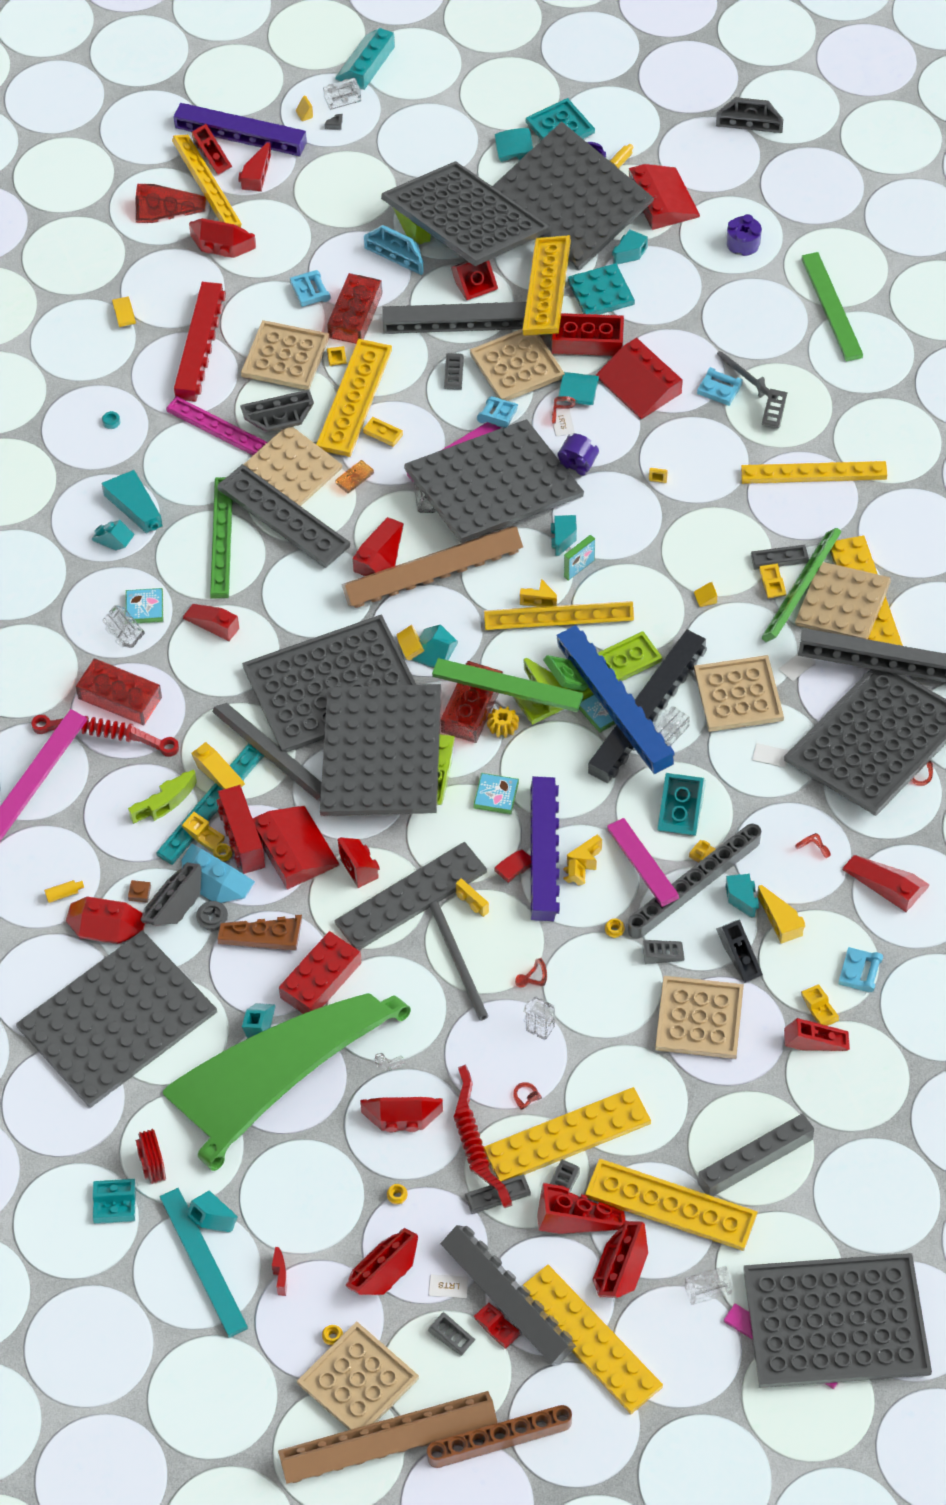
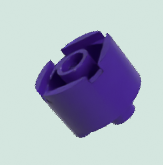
(744, 235)
(578, 453)

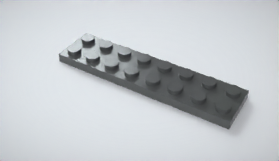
(284, 515)
(410, 896)

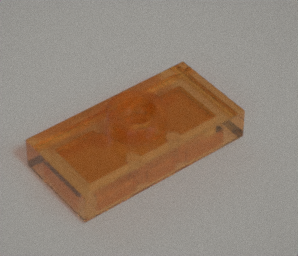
(354, 476)

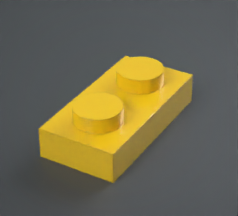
(383, 431)
(473, 898)

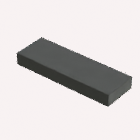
(782, 556)
(488, 1196)

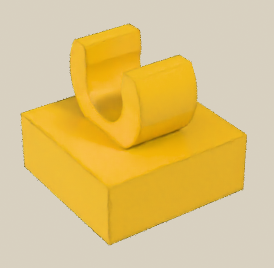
(701, 850)
(576, 872)

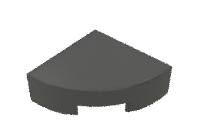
(334, 123)

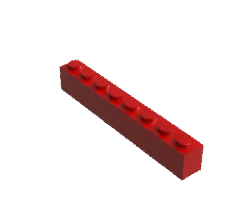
(199, 341)

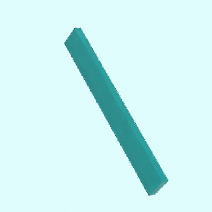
(207, 806)
(203, 1263)

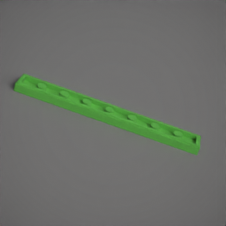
(832, 306)
(221, 543)
(801, 584)
(507, 685)

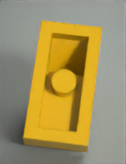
(538, 598)
(586, 852)

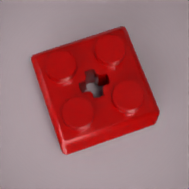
(150, 1156)

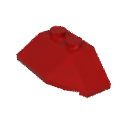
(221, 238)
(104, 920)
(401, 1113)
(622, 1261)
(384, 1264)

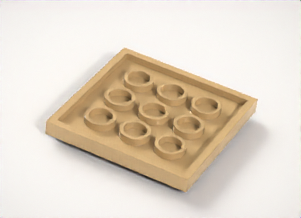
(285, 355)
(516, 364)
(294, 465)
(843, 601)
(738, 693)
(699, 1017)
(358, 1378)

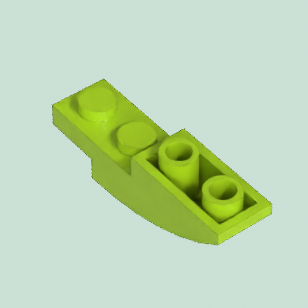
(445, 761)
(170, 796)

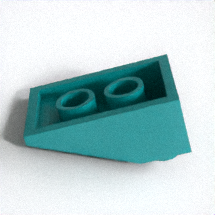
(681, 804)

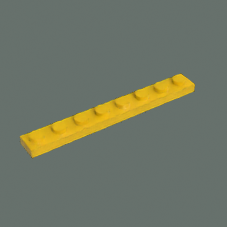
(205, 180)
(814, 472)
(559, 615)

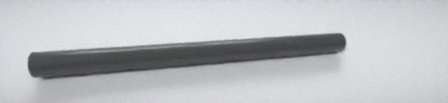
(458, 960)

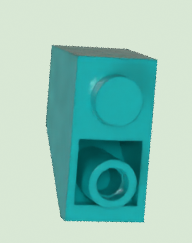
(631, 247)
(565, 532)
(113, 535)
(740, 893)
(258, 1018)
(211, 1213)

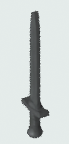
(758, 383)

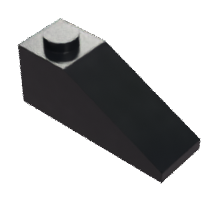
(739, 950)

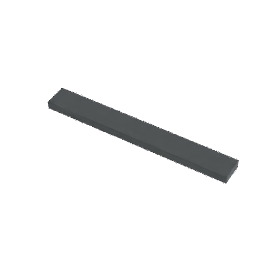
(269, 749)

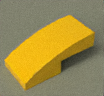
(124, 311)
(772, 581)
(409, 642)
(202, 832)
(819, 1005)

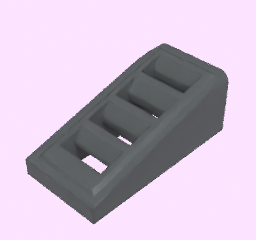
(456, 361)
(776, 424)
(651, 958)
(567, 1171)
(450, 1323)

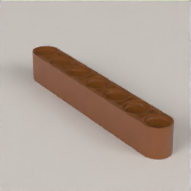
(492, 1444)

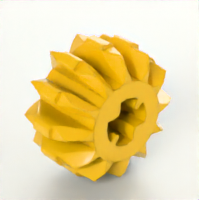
(502, 721)

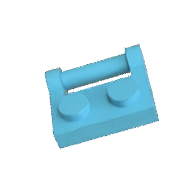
(305, 290)
(718, 391)
(502, 415)
(854, 966)

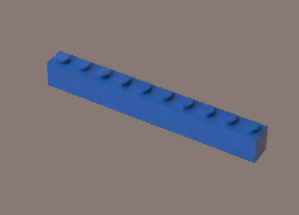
(616, 700)

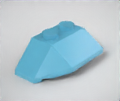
(395, 248)
(218, 879)

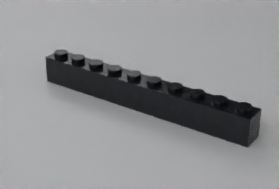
(652, 699)

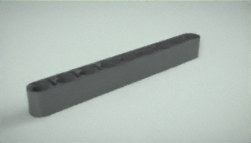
(700, 873)

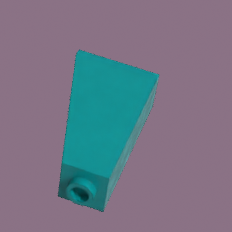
(133, 500)

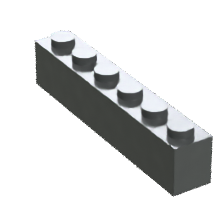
(756, 1155)

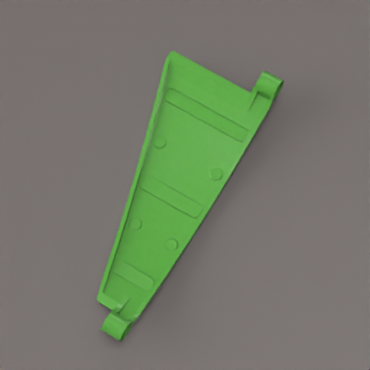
(248, 1078)

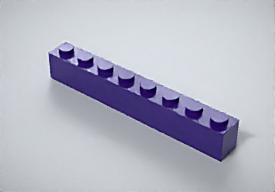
(241, 129)
(543, 848)

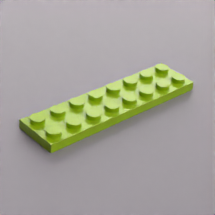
(625, 659)

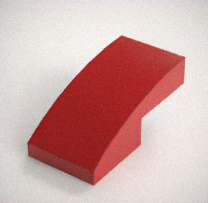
(513, 865)
(279, 1269)
(496, 1325)

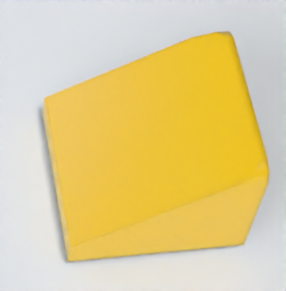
(304, 109)
(336, 356)
(658, 475)
(706, 595)

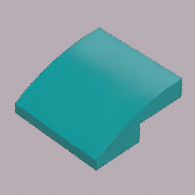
(513, 143)
(580, 387)
(114, 1201)

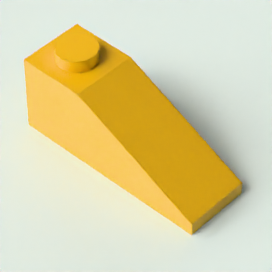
(215, 767)
(781, 916)

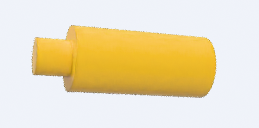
(622, 155)
(63, 890)

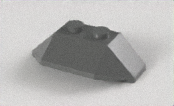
(750, 115)
(279, 411)
(174, 897)

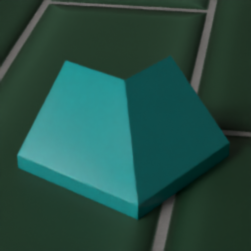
(436, 644)

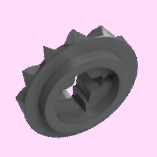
(209, 908)

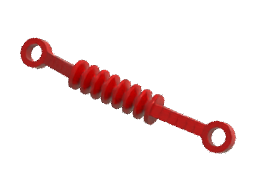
(130, 732)
(471, 1139)

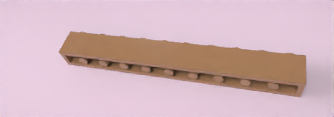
(432, 566)
(387, 1437)

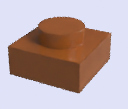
(139, 891)

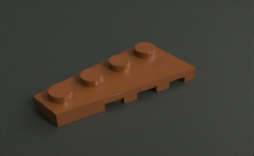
(263, 934)

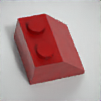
(474, 280)
(357, 861)

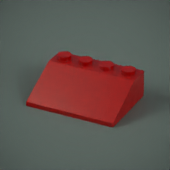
(671, 198)
(640, 379)
(294, 845)

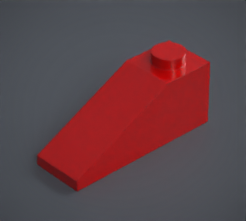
(211, 149)
(255, 170)
(213, 620)
(815, 1037)

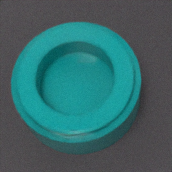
(111, 420)

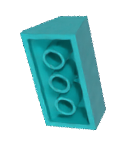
(368, 57)

